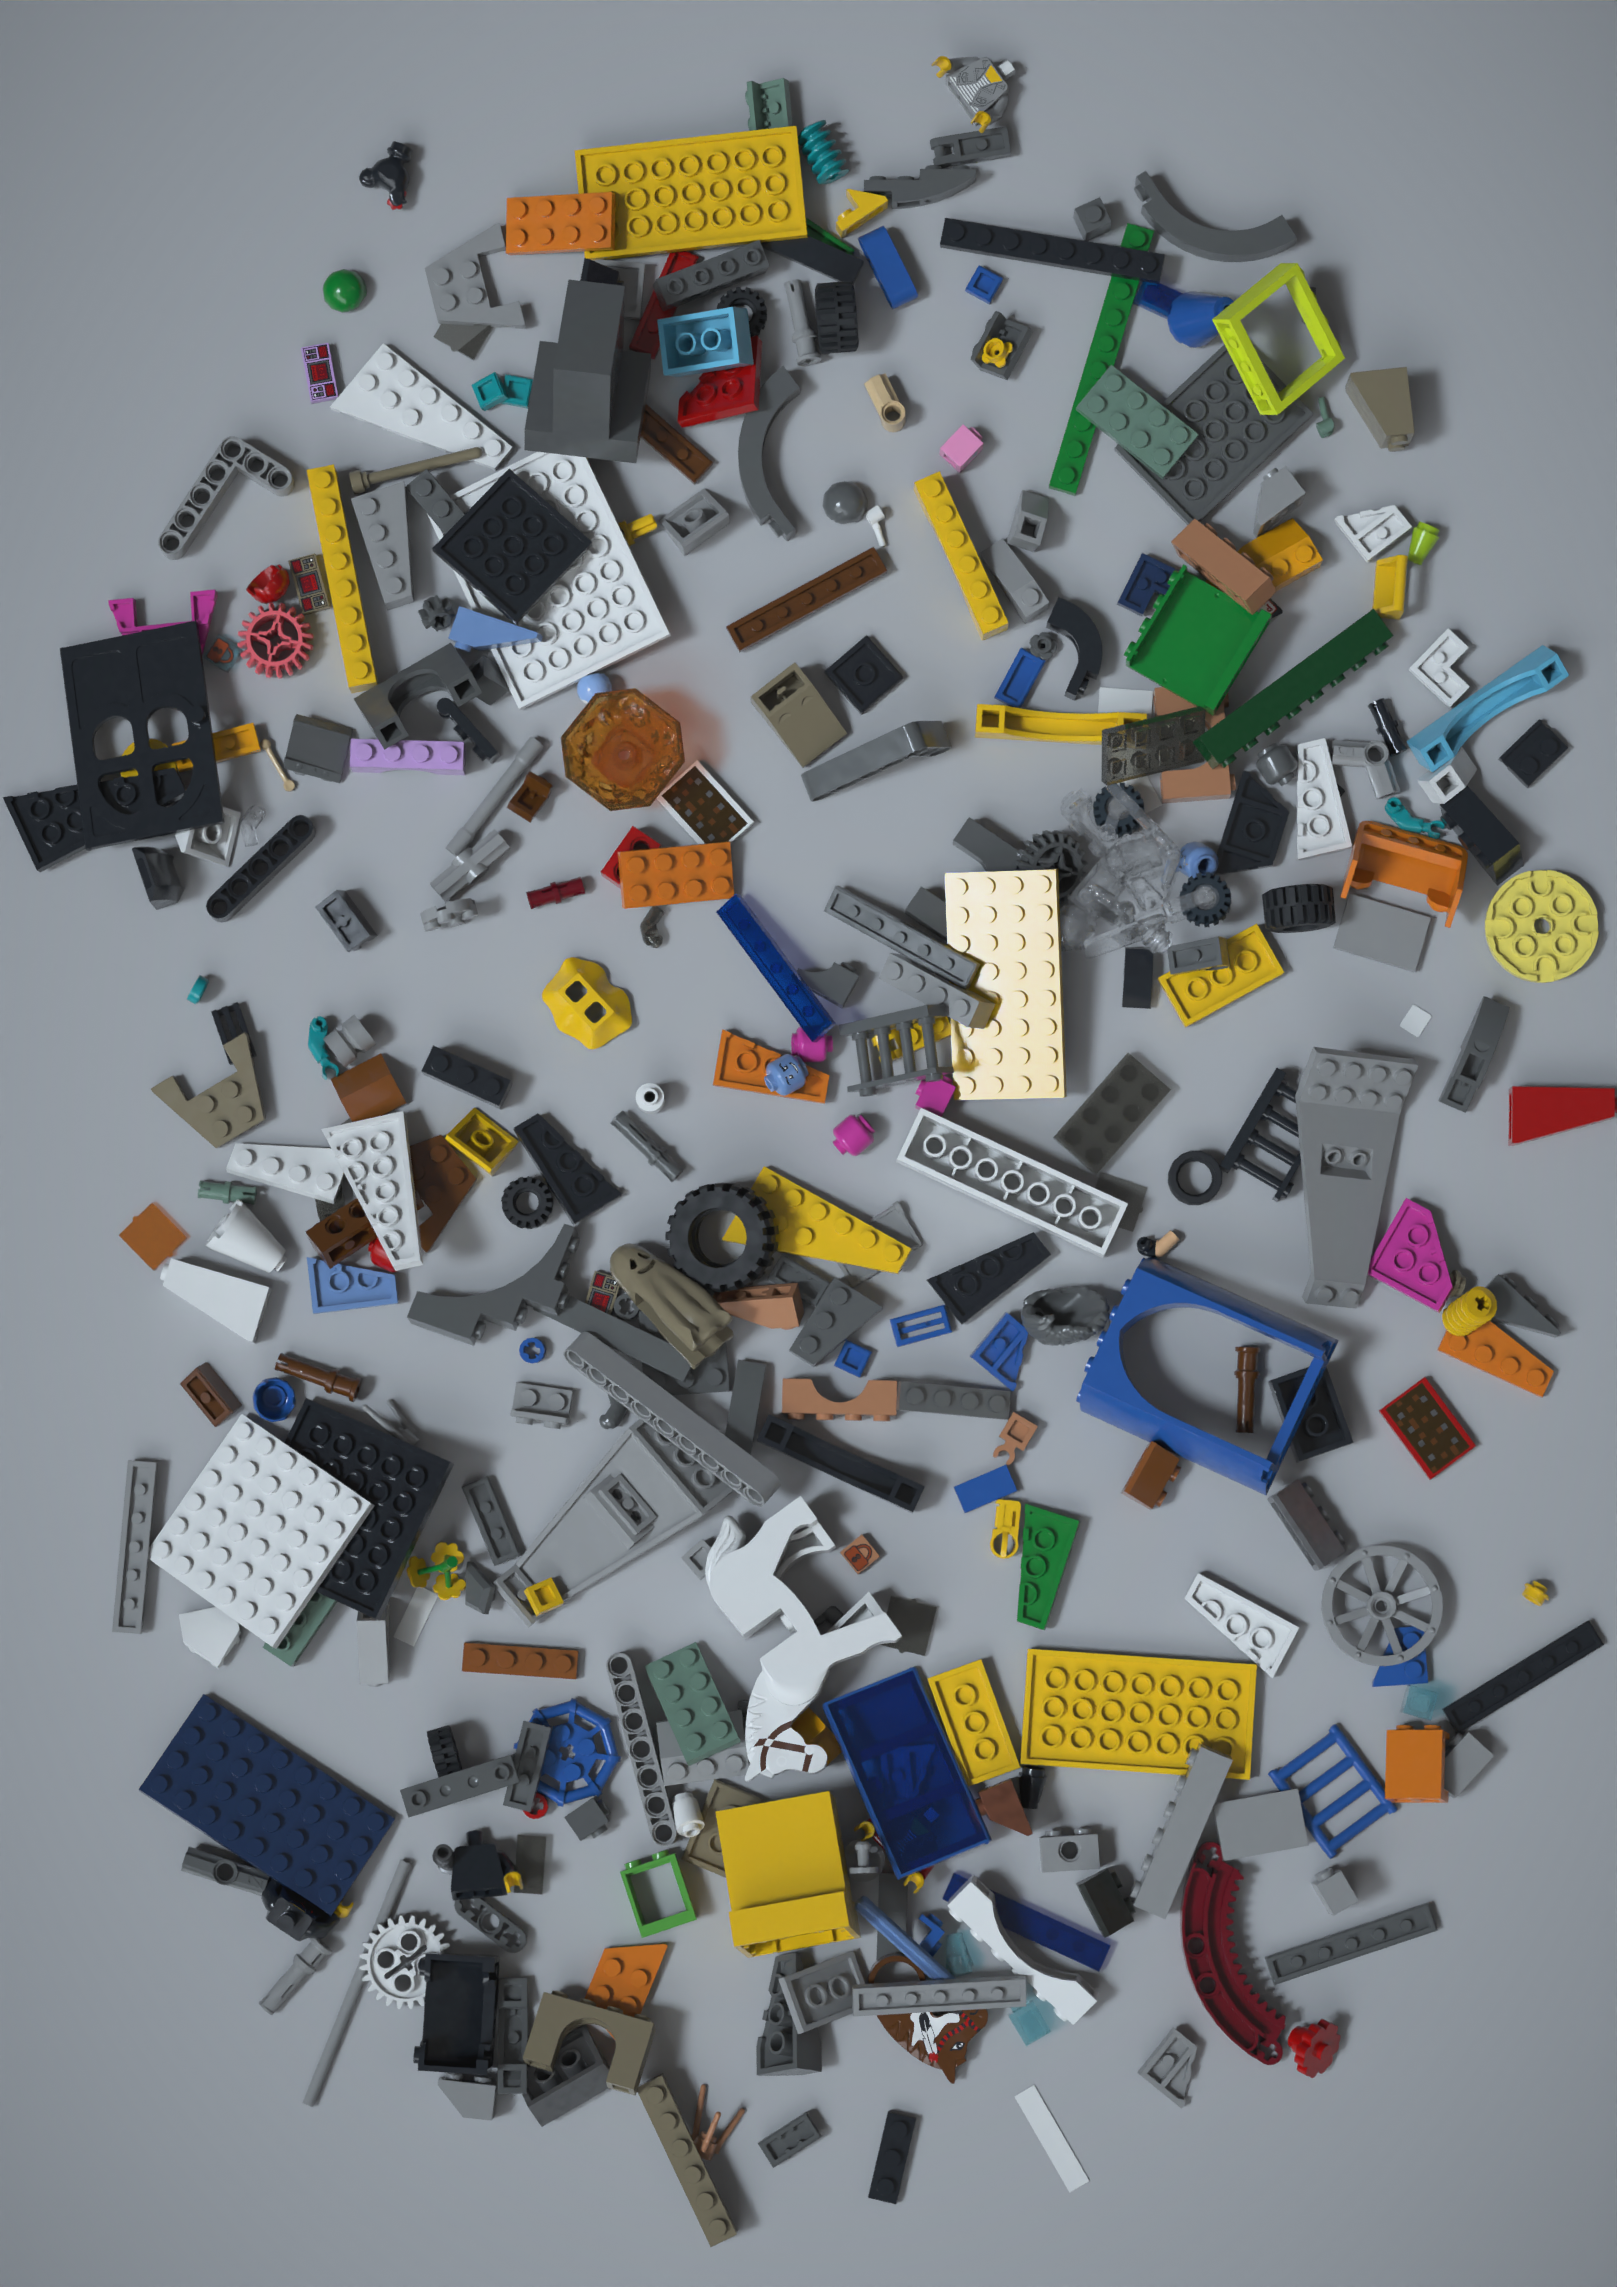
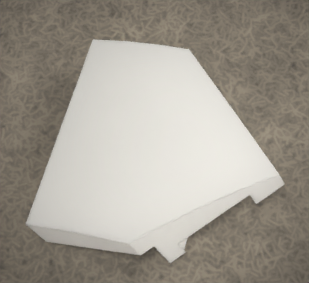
(210, 1634)

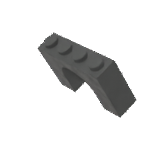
(437, 671)
(982, 846)

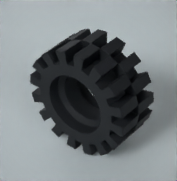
(750, 299)
(533, 1219)
(444, 1751)

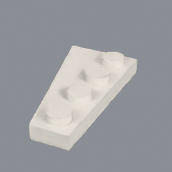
(1319, 806)
(291, 1168)
(1248, 1626)

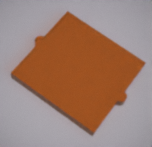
(152, 1236)

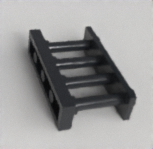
(1249, 1135)

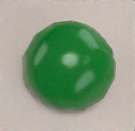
(344, 290)

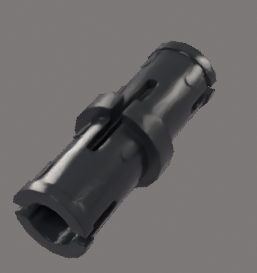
(1387, 727)

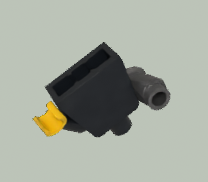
(477, 1868)

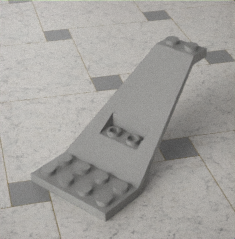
(1353, 1109)
(596, 1531)

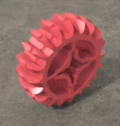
(264, 637)

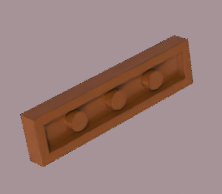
(520, 1661)

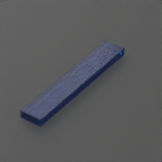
(776, 968)
(1042, 1929)

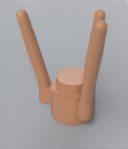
(706, 2141)

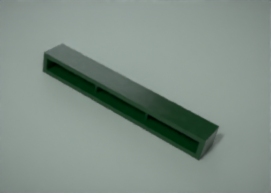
(1292, 689)

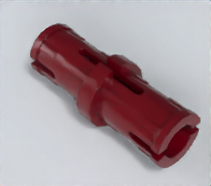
(555, 892)

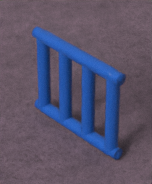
(1368, 1783)

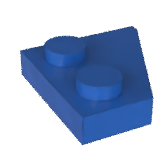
(1002, 1350)
(1409, 1672)

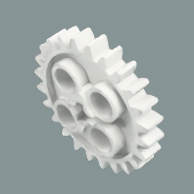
(390, 1940)

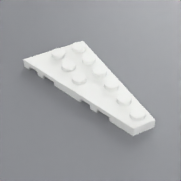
(410, 405)

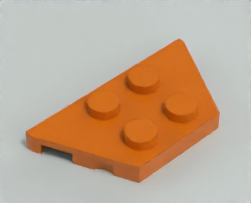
(625, 1977)

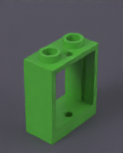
(668, 1922)

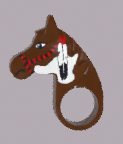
(931, 2036)

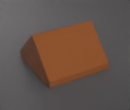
(368, 1090)

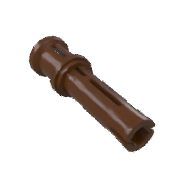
(1246, 1375)
(331, 1380)

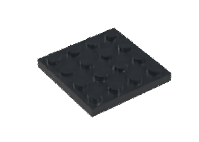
(512, 546)

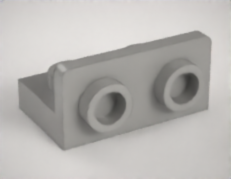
(541, 1404)

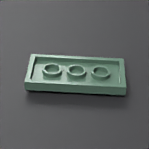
(1137, 422)
(692, 1704)

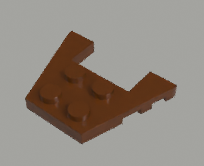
(441, 1183)

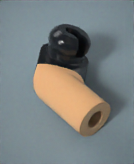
(1156, 1248)

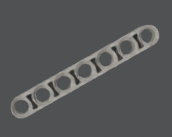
(641, 1734)

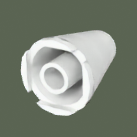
(246, 1240)

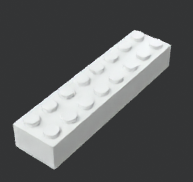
(1011, 1182)

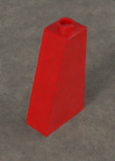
(1555, 1110)

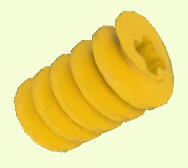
(1469, 1311)

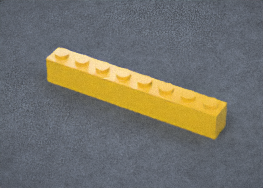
(342, 578)

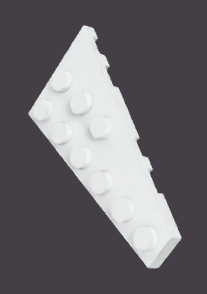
(380, 1171)

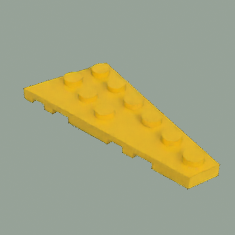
(820, 1229)

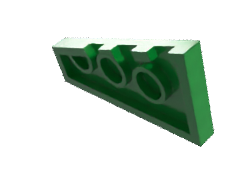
(1044, 1557)

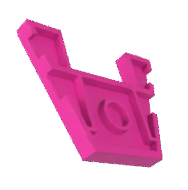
(202, 610)

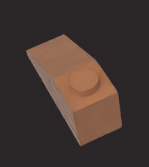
(765, 1305)

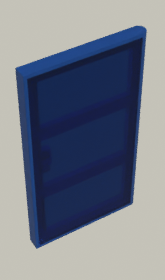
(906, 1773)

